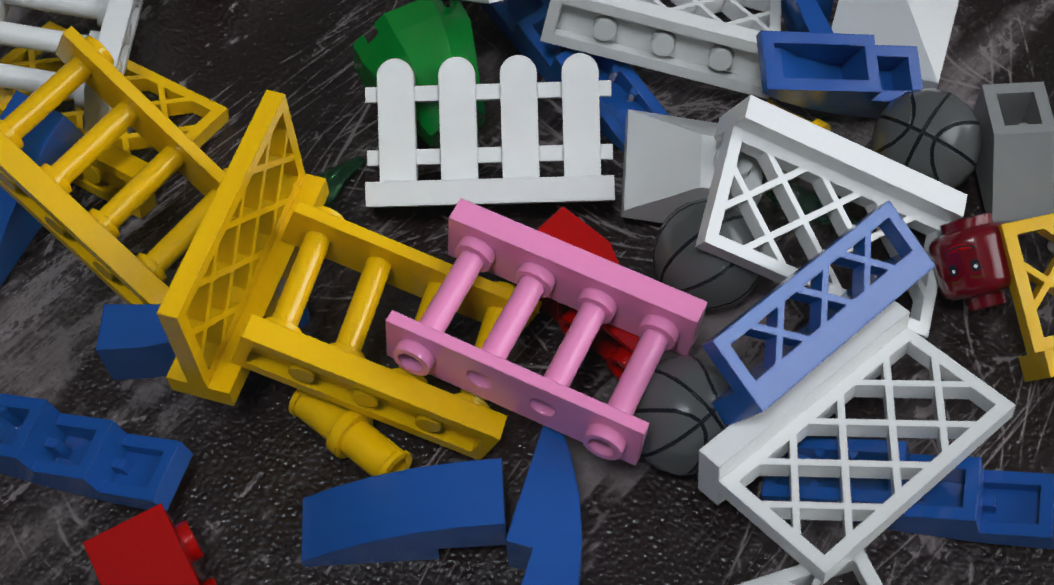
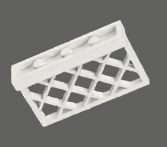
(672, 40)
(833, 168)
(759, 442)

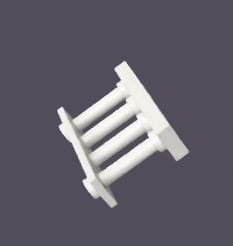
(118, 27)

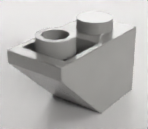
(1017, 150)

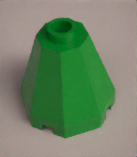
(424, 37)

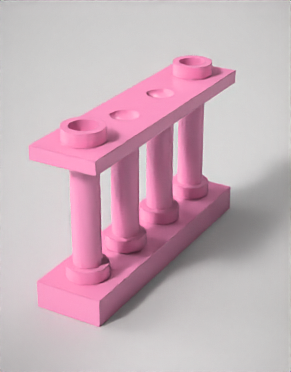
(569, 275)

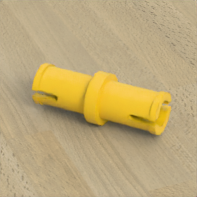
(350, 434)

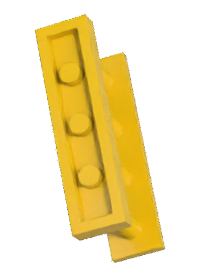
(47, 188)
(339, 369)

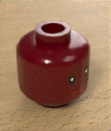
(971, 262)

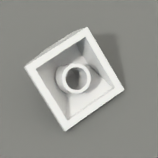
(903, 24)
(672, 164)

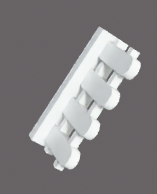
(459, 147)

